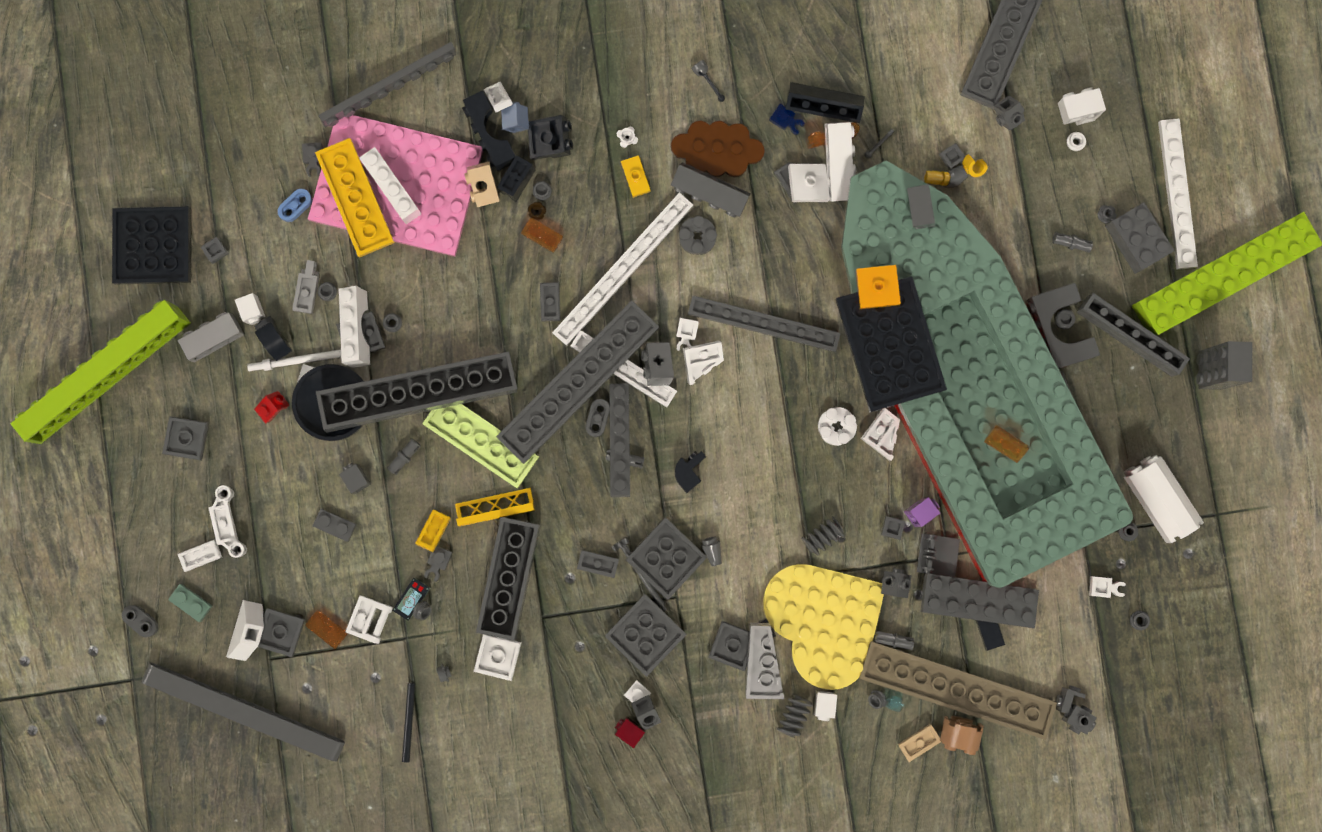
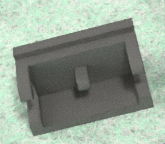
(921, 207)

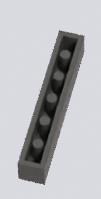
(1133, 335)

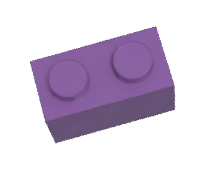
(922, 511)

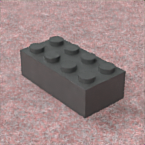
(1225, 365)

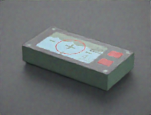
(412, 595)

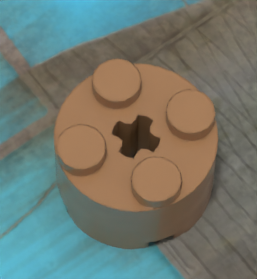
(961, 734)

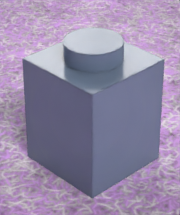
(515, 118)

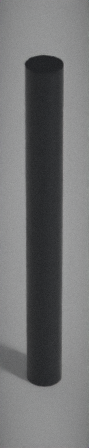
(408, 722)

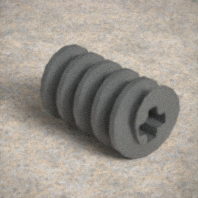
(824, 536)
(795, 716)

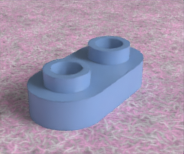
(293, 203)

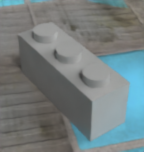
(210, 337)

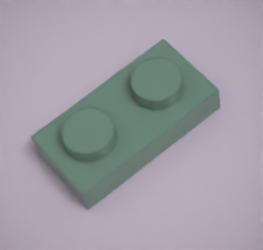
(190, 602)

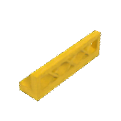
(472, 519)

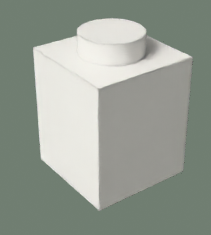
(250, 309)
(825, 705)

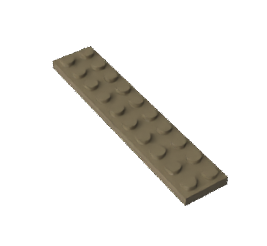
(958, 690)

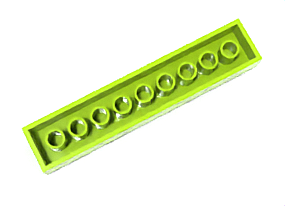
(1227, 274)
(100, 372)

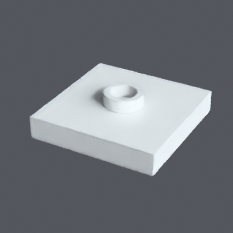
(808, 183)
(497, 657)

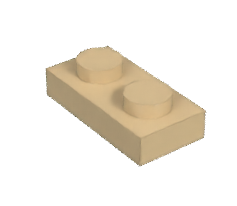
(919, 743)

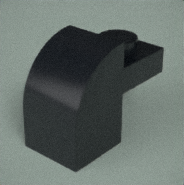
(272, 338)
(685, 475)

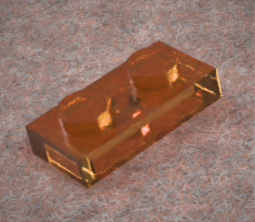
(542, 235)
(1006, 444)
(326, 629)

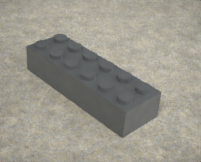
(508, 579)

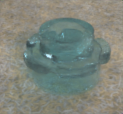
(894, 703)

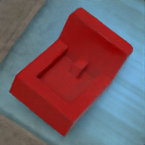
(271, 406)

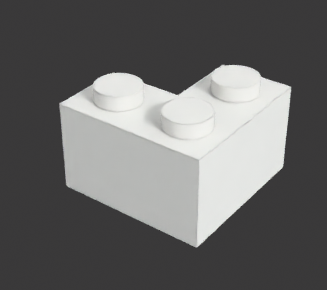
(1081, 107)

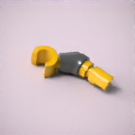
(957, 175)

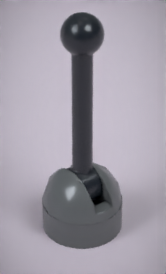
(701, 69)

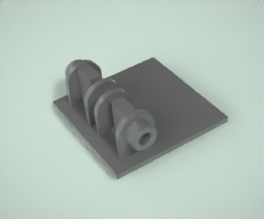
(938, 555)

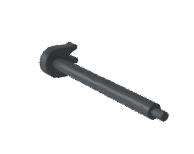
(622, 544)

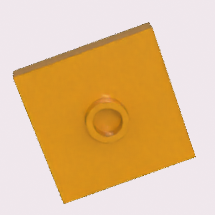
(878, 286)

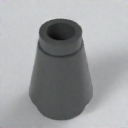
(712, 550)

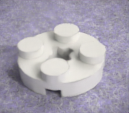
(847, 422)

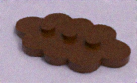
(718, 148)

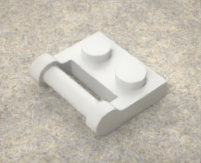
(363, 616)

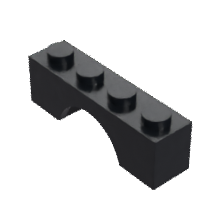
(499, 150)

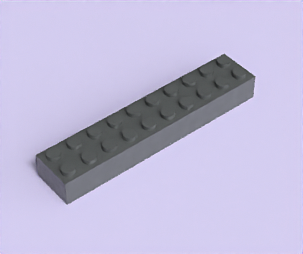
(416, 392)

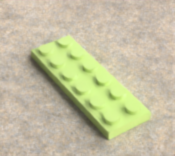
(479, 441)

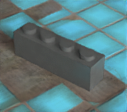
(710, 189)

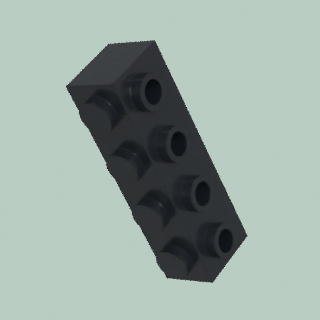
(825, 102)

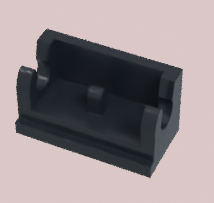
(516, 178)

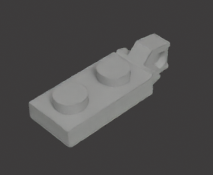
(306, 289)

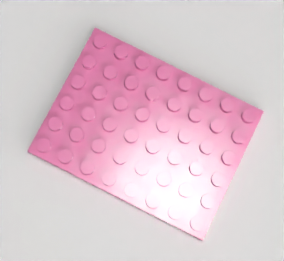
(428, 170)

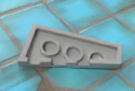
(762, 666)

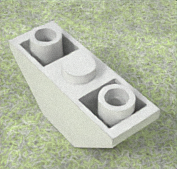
(246, 631)

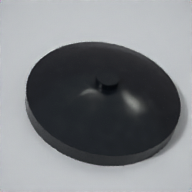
(305, 401)

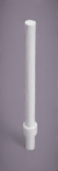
(268, 364)

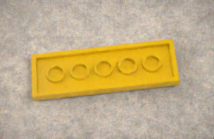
(354, 197)

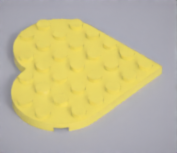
(827, 620)

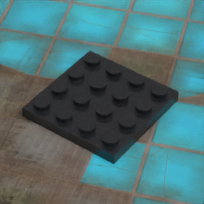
(151, 245)

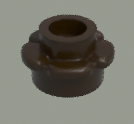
(536, 206)

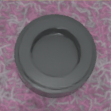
(1064, 319)

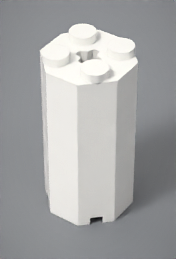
(1163, 498)

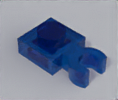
(785, 118)

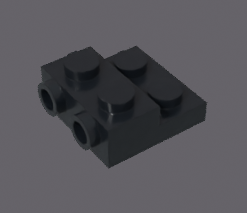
(550, 137)

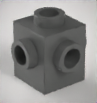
(1009, 113)
(896, 583)
(1080, 719)

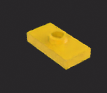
(635, 176)
(433, 530)

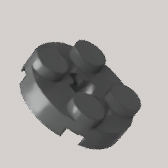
(697, 246)

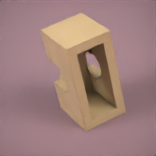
(484, 173)

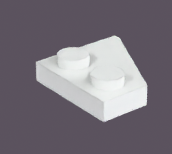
(702, 359)
(882, 433)

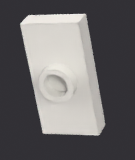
(498, 96)
(199, 555)

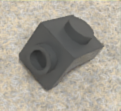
(1065, 698)

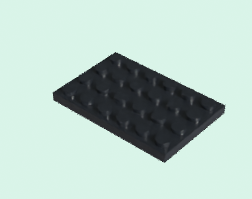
(892, 349)

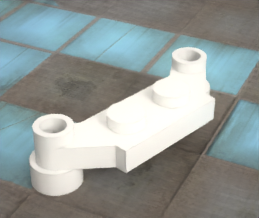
(224, 524)

